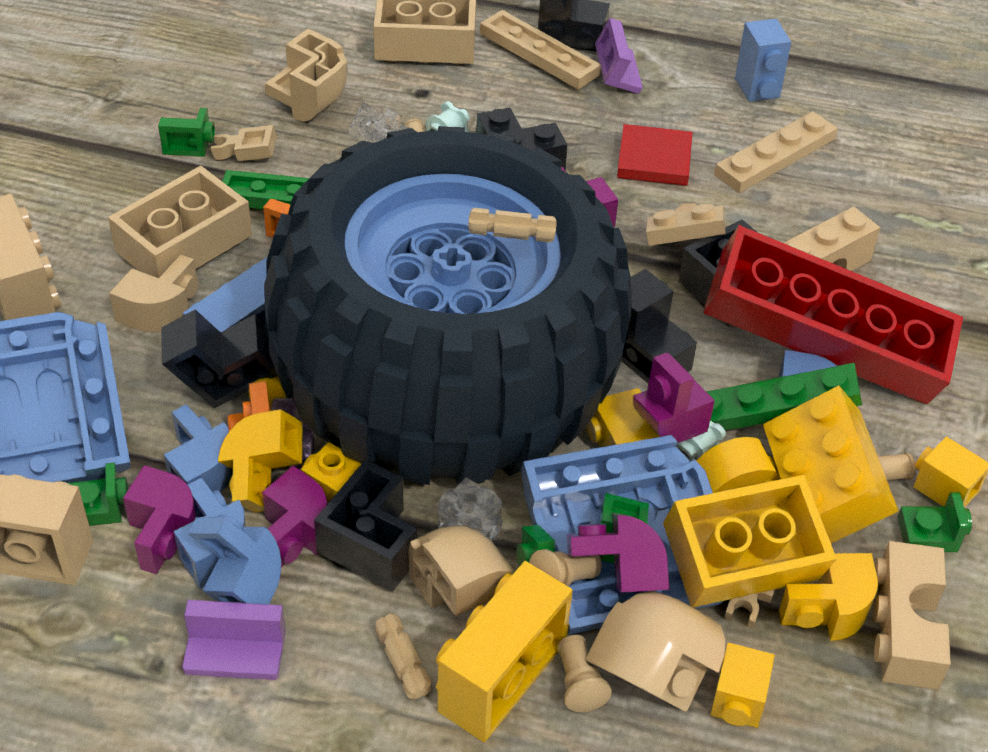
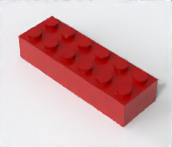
(834, 315)

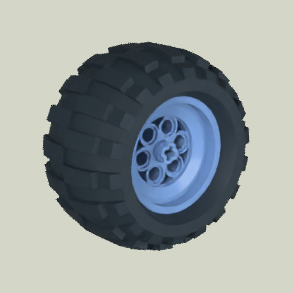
(438, 339)

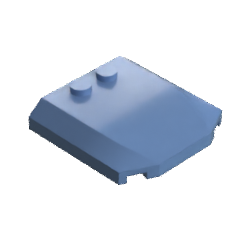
(58, 400)
(570, 493)

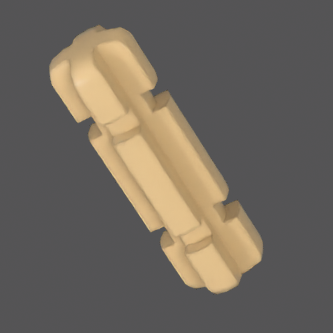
(512, 225)
(403, 656)

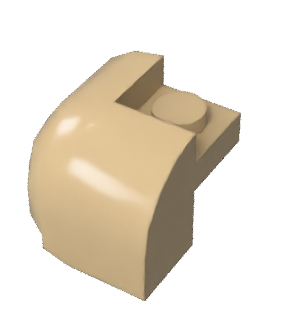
(312, 77)
(456, 567)
(659, 646)

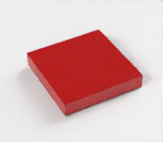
(655, 154)

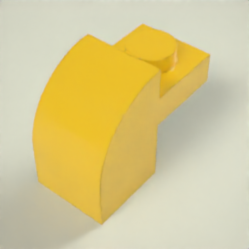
(255, 448)
(738, 464)
(837, 601)

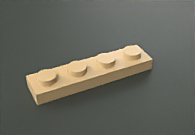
(540, 49)
(775, 151)

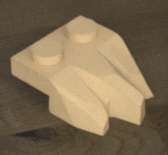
(686, 223)

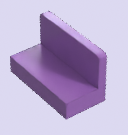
(616, 59)
(234, 639)

